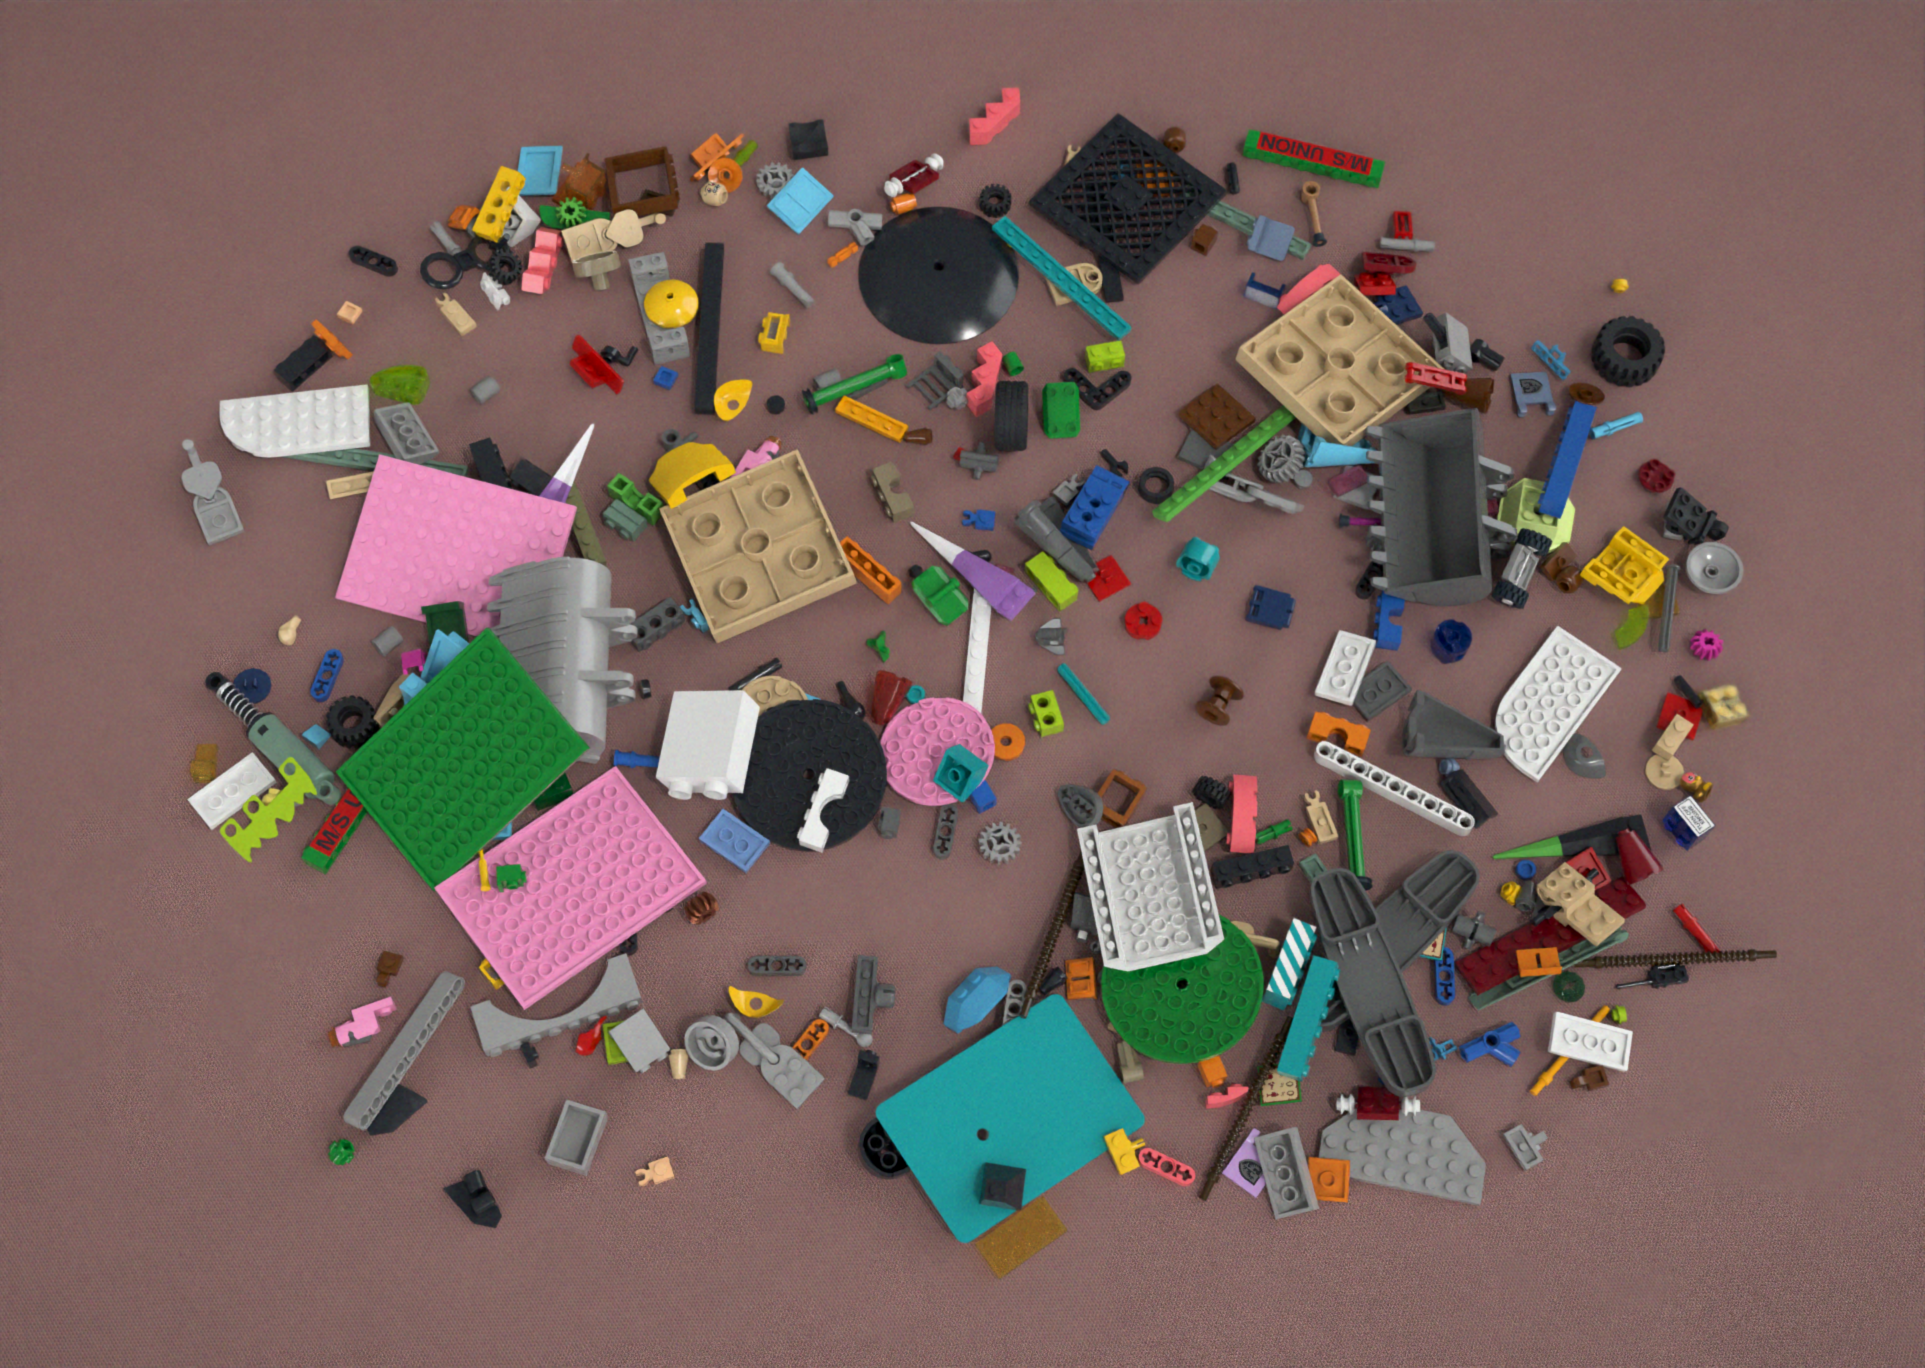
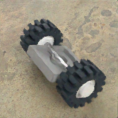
(1521, 568)

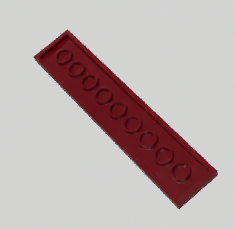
(1499, 960)

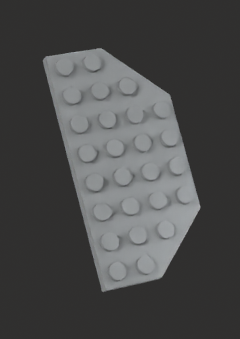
(1411, 1154)

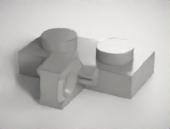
(1525, 1146)

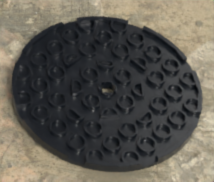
(812, 738)

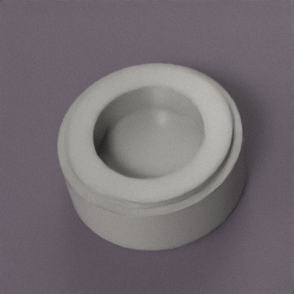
(1303, 479)

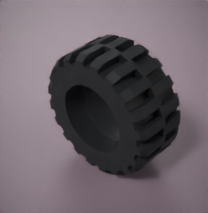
(1632, 332)

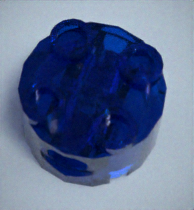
(1451, 641)

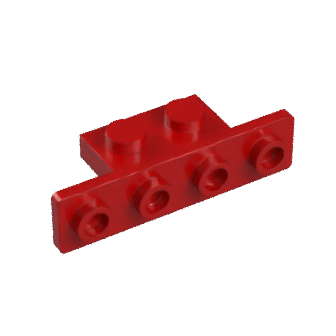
(593, 367)

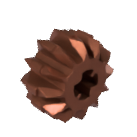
(701, 908)

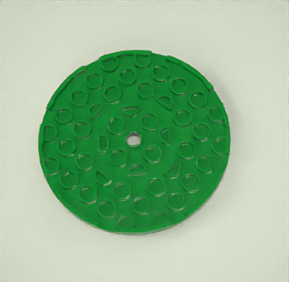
(1192, 1021)

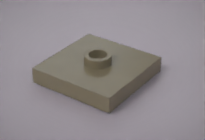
(1210, 827)

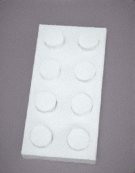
(1345, 668)
(231, 790)
(1590, 1041)

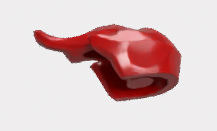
(588, 1040)

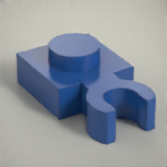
(982, 519)

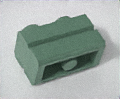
(624, 520)

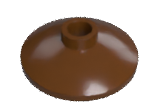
(1586, 393)

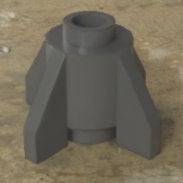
(1052, 636)

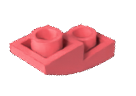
(1232, 1095)

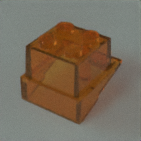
(584, 182)

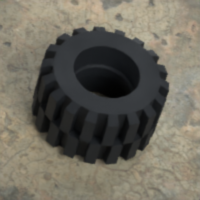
(345, 709)

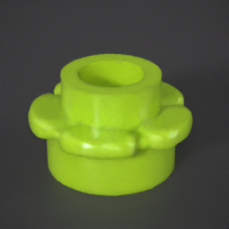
(1619, 1014)

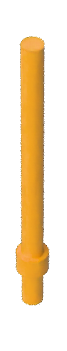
(1546, 1077)

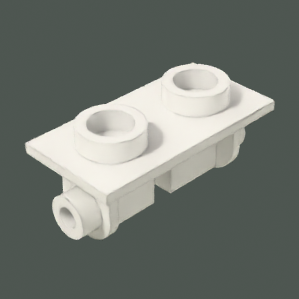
(491, 288)

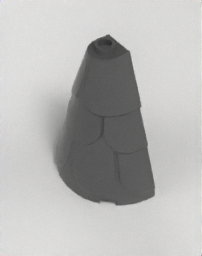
(1043, 526)
(1445, 732)

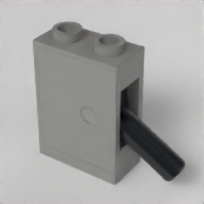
(1450, 342)

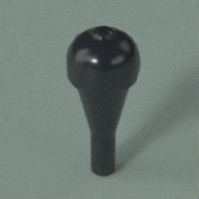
(850, 702)

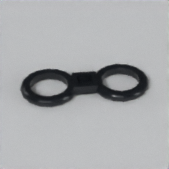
(461, 261)

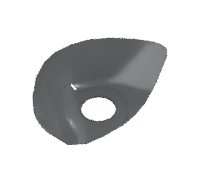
(1586, 767)

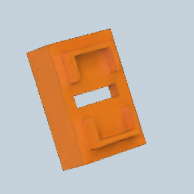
(462, 216)
(1548, 959)
(1081, 988)

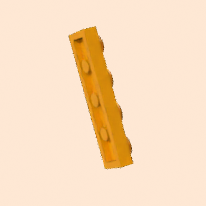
(871, 419)

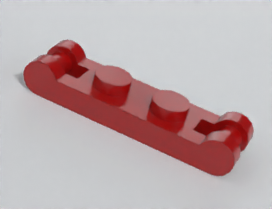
(1436, 377)

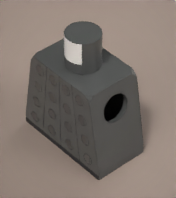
(1083, 917)

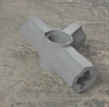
(861, 227)

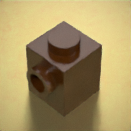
(1204, 239)

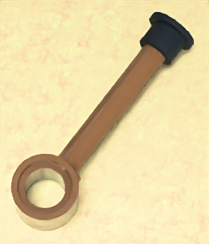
(1311, 199)

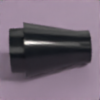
(1053, 980)

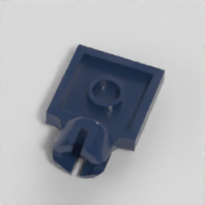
(1399, 307)

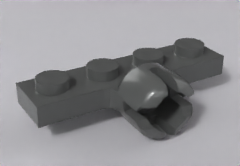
(869, 994)

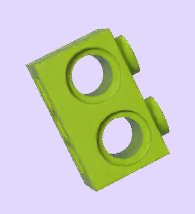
(1050, 712)

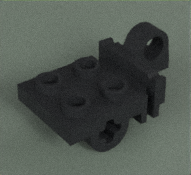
(1689, 517)

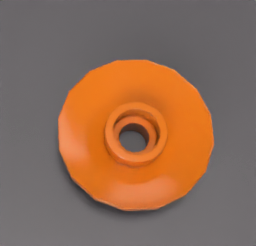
(723, 165)

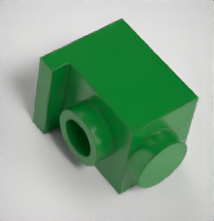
(510, 877)

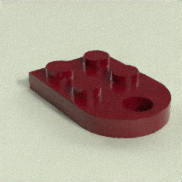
(1387, 263)

